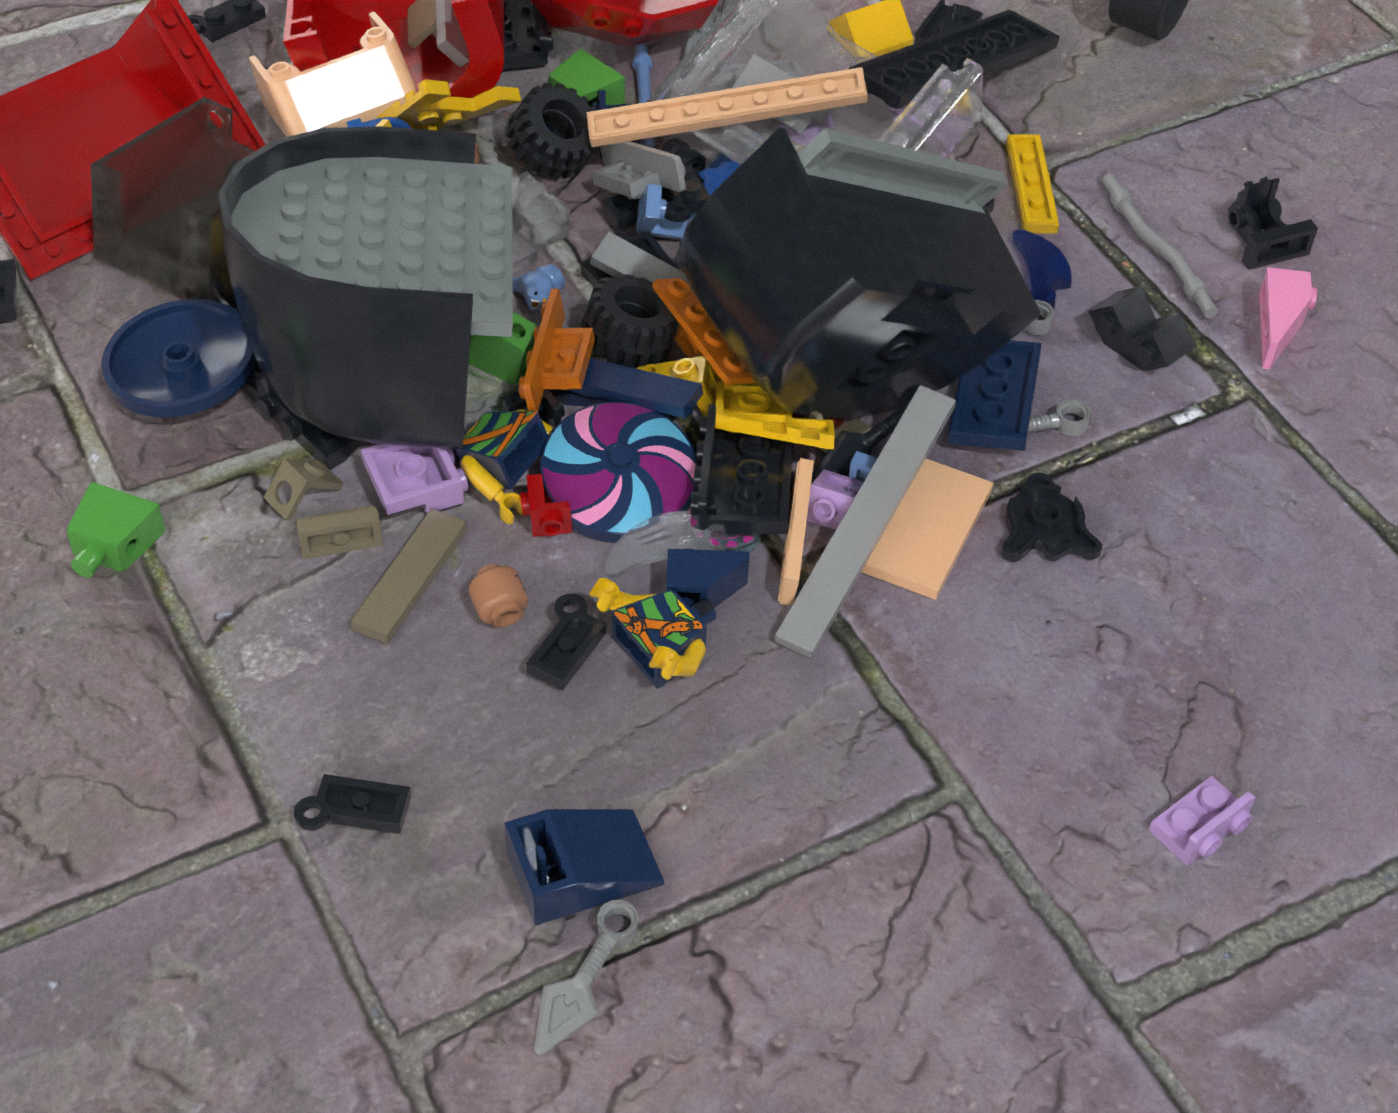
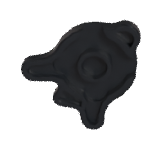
(1047, 522)

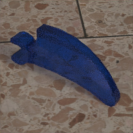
(1045, 264)

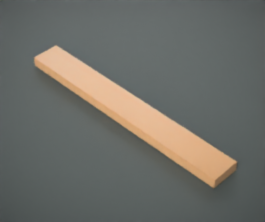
(727, 107)

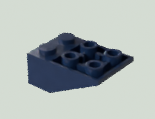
(579, 859)

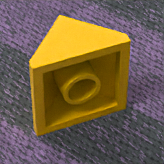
(876, 27)

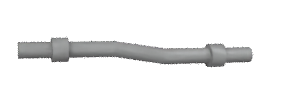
(1193, 286)

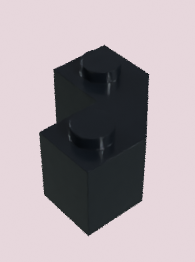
(1133, 332)

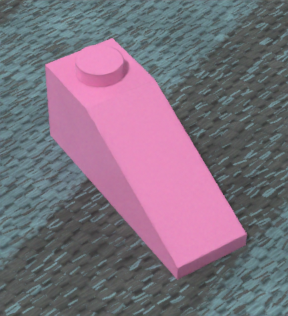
(1283, 308)

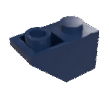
(706, 574)

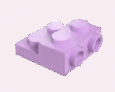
(414, 477)

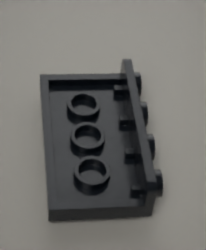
(525, 35)
(741, 480)

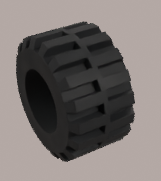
(537, 144)
(629, 322)

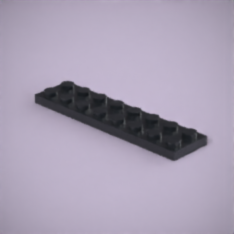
(988, 42)

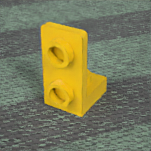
(692, 369)

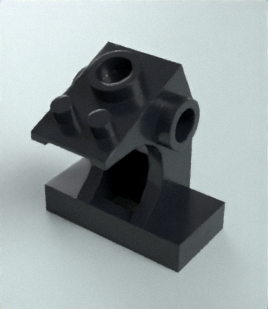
(1259, 209)

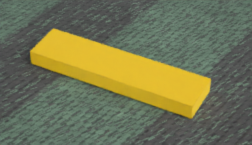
(1032, 184)

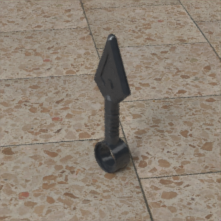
(847, 443)

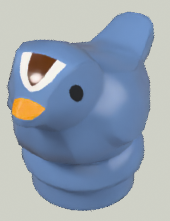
(536, 285)

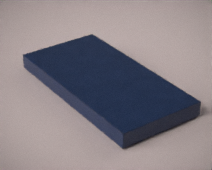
(997, 399)

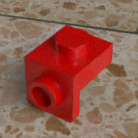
(546, 518)

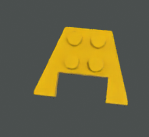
(435, 108)
(752, 412)

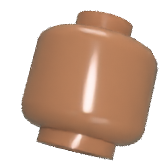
(498, 595)

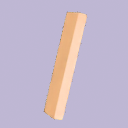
(796, 532)

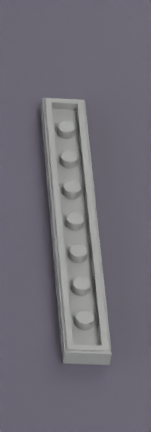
(864, 522)

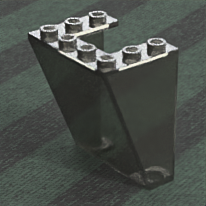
(161, 201)

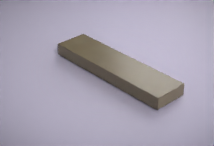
(408, 576)

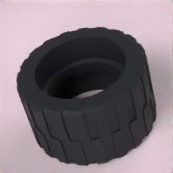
(1147, 17)

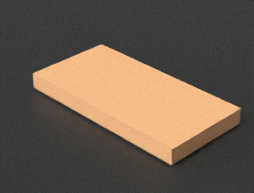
(929, 529)

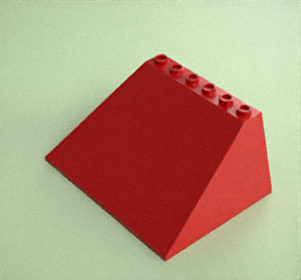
(87, 111)

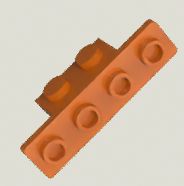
(696, 333)
(558, 354)

